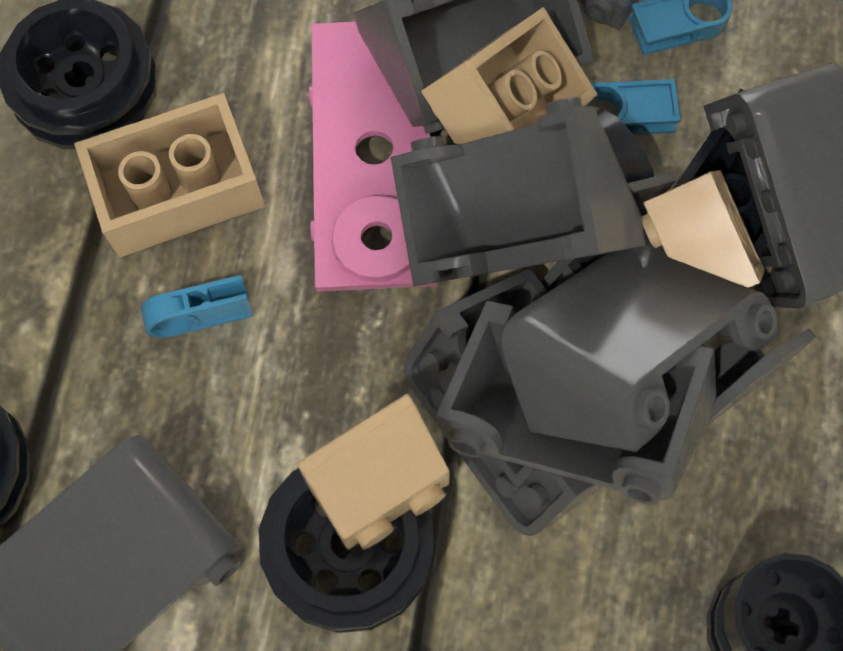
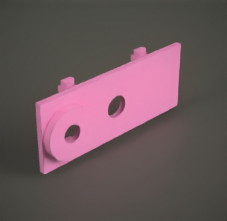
(350, 195)

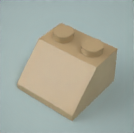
(704, 229)
(377, 474)

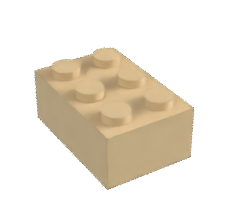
(508, 82)
(169, 175)

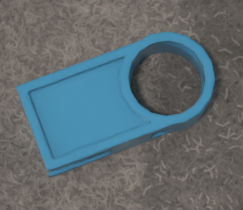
(671, 24)
(643, 105)
(196, 308)

